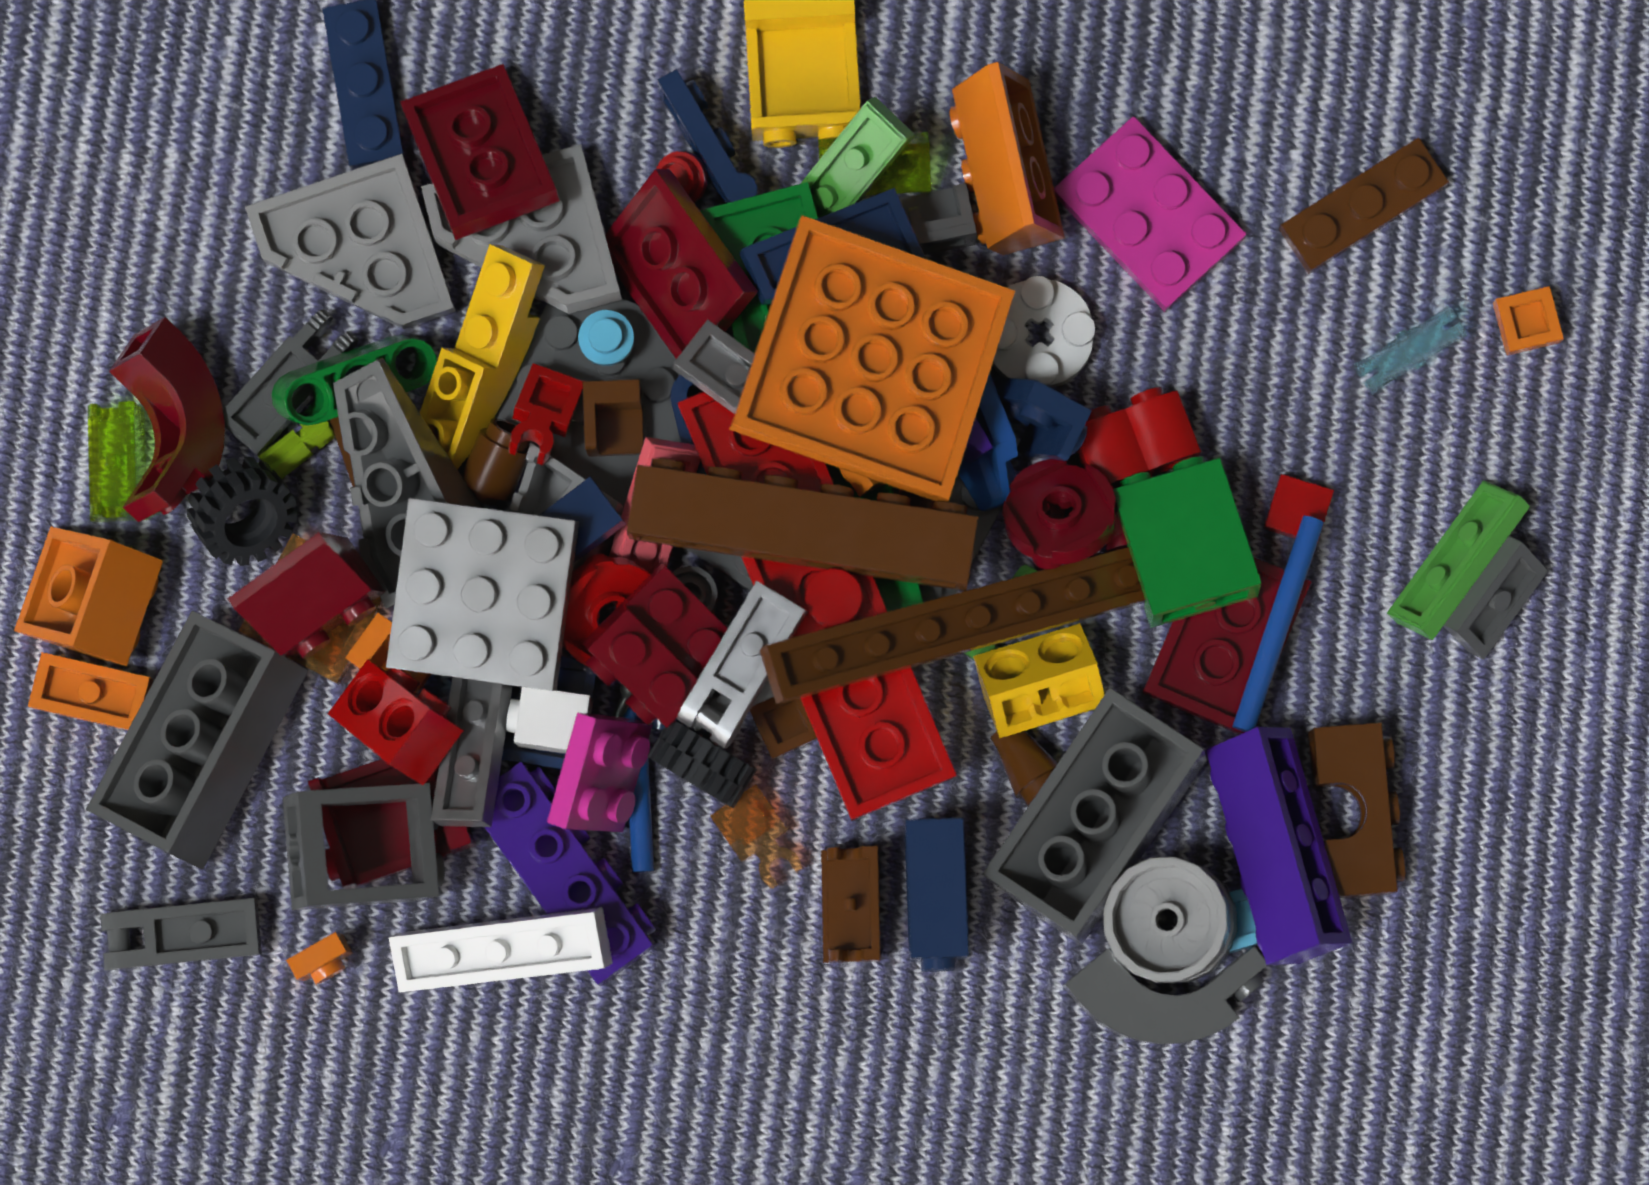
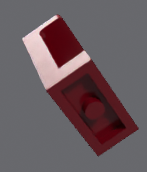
(374, 838)

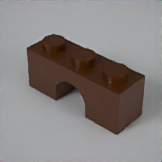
(1357, 762)

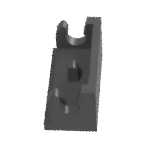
(941, 219)

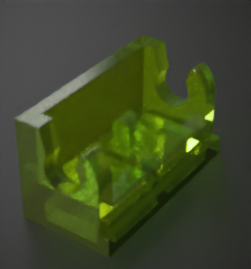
(115, 458)

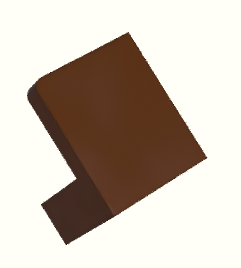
(613, 418)

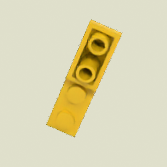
(489, 351)

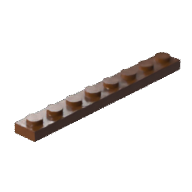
(950, 625)

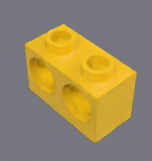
(1039, 680)

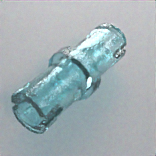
(1410, 349)

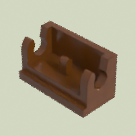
(850, 905)

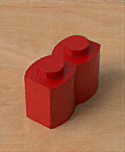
(1140, 438)

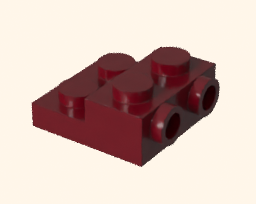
(656, 645)

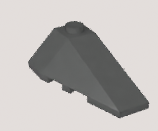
(391, 461)

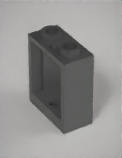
(307, 847)

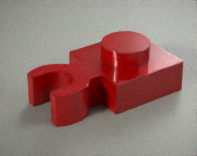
(544, 408)

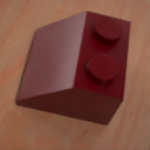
(309, 595)

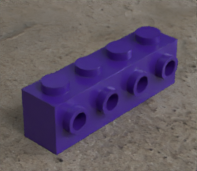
(1278, 846)
(561, 869)

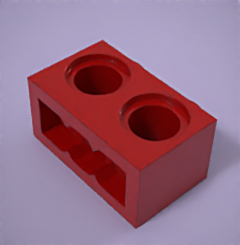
(396, 721)

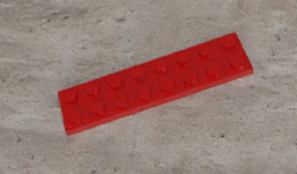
(870, 731)

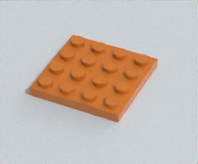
(873, 360)

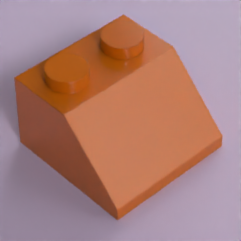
(89, 595)

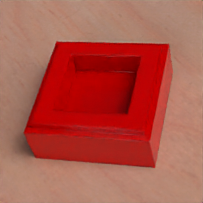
(1292, 501)

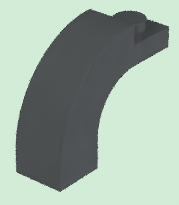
(1134, 1012)

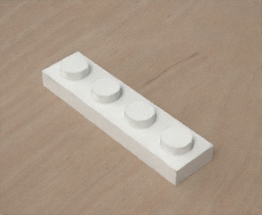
(500, 950)

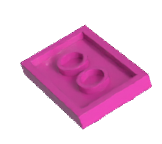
(1149, 213)

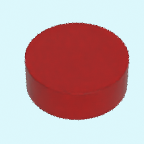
(833, 597)

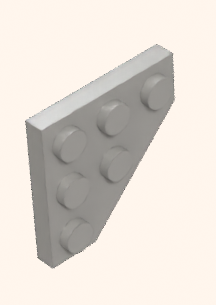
(560, 236)
(358, 241)

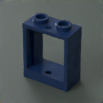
(936, 893)

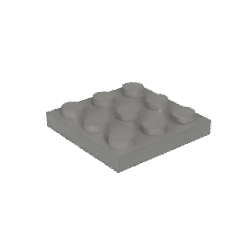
(482, 594)

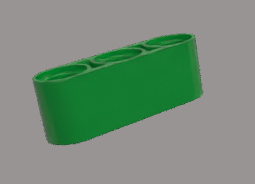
(326, 372)

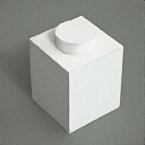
(545, 718)

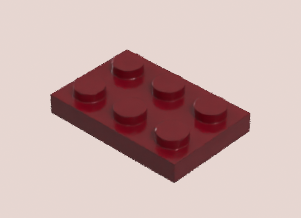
(479, 151)
(676, 263)
(1213, 652)

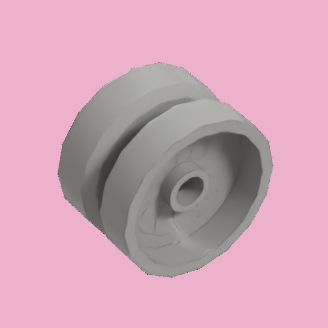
(1137, 912)

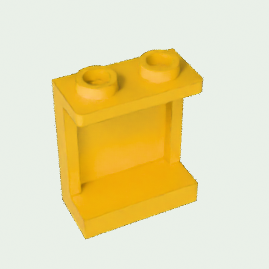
(801, 69)

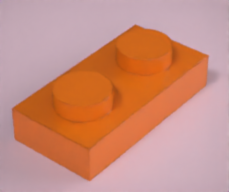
(88, 691)

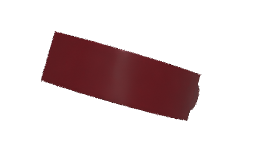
(183, 410)

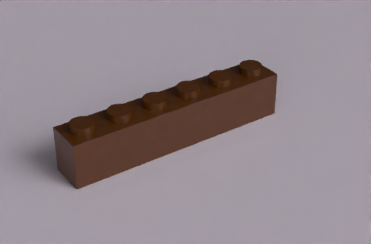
(802, 526)

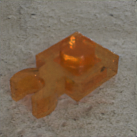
(753, 830)

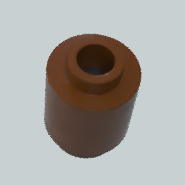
(490, 468)

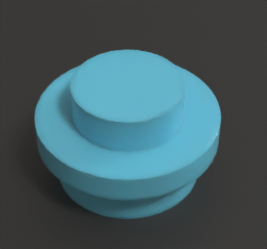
(606, 338)

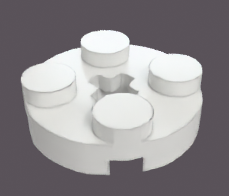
(1071, 332)

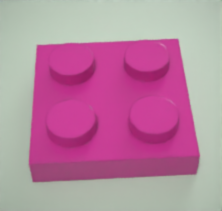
(600, 773)

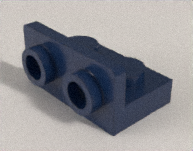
(1051, 420)

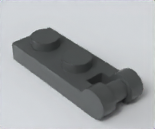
(183, 934)

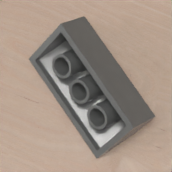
(197, 740)
(1095, 815)

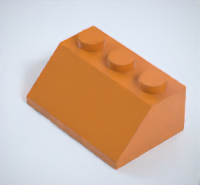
(1005, 160)

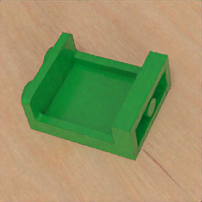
(1186, 540)

